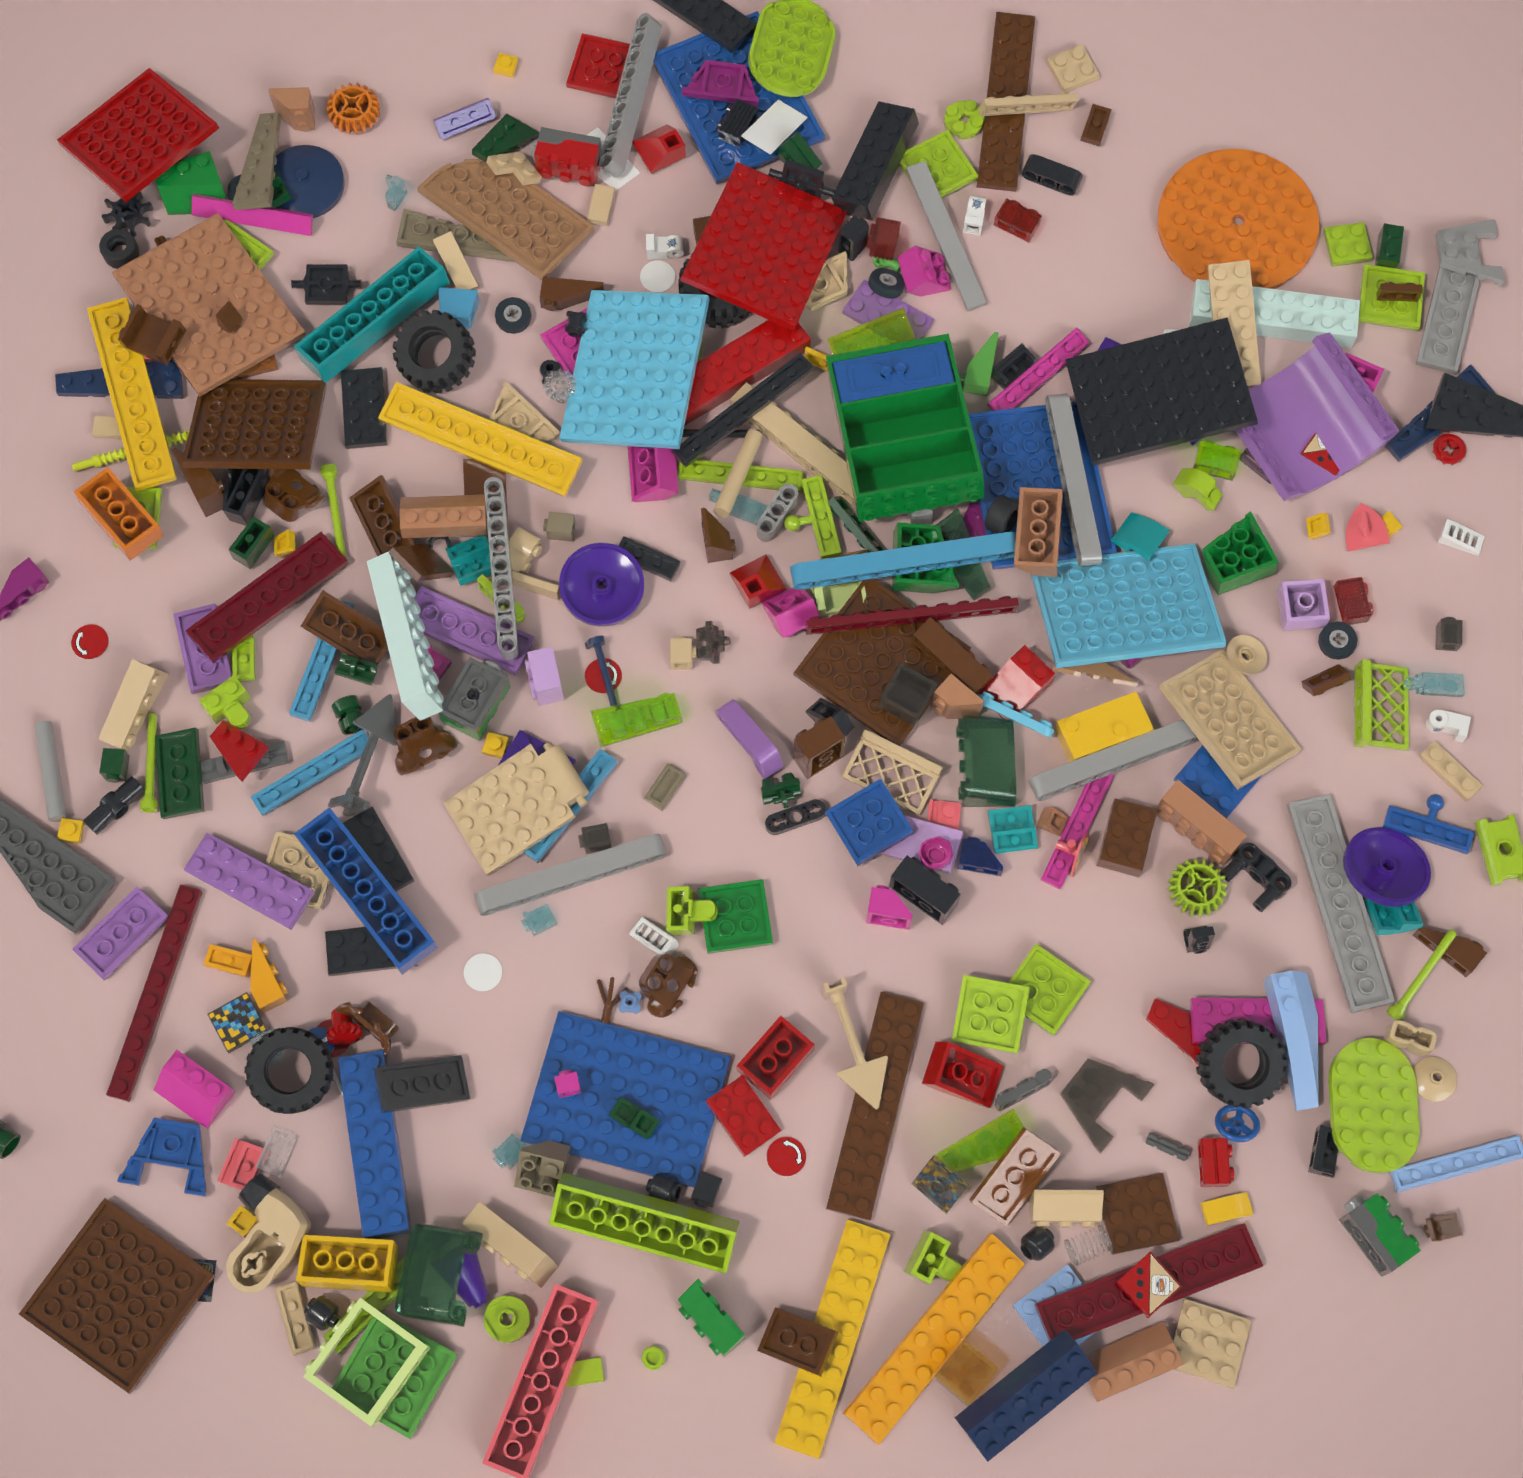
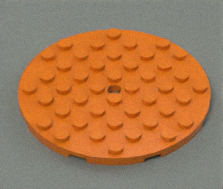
(1234, 183)

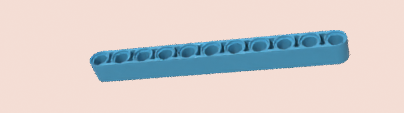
(903, 560)

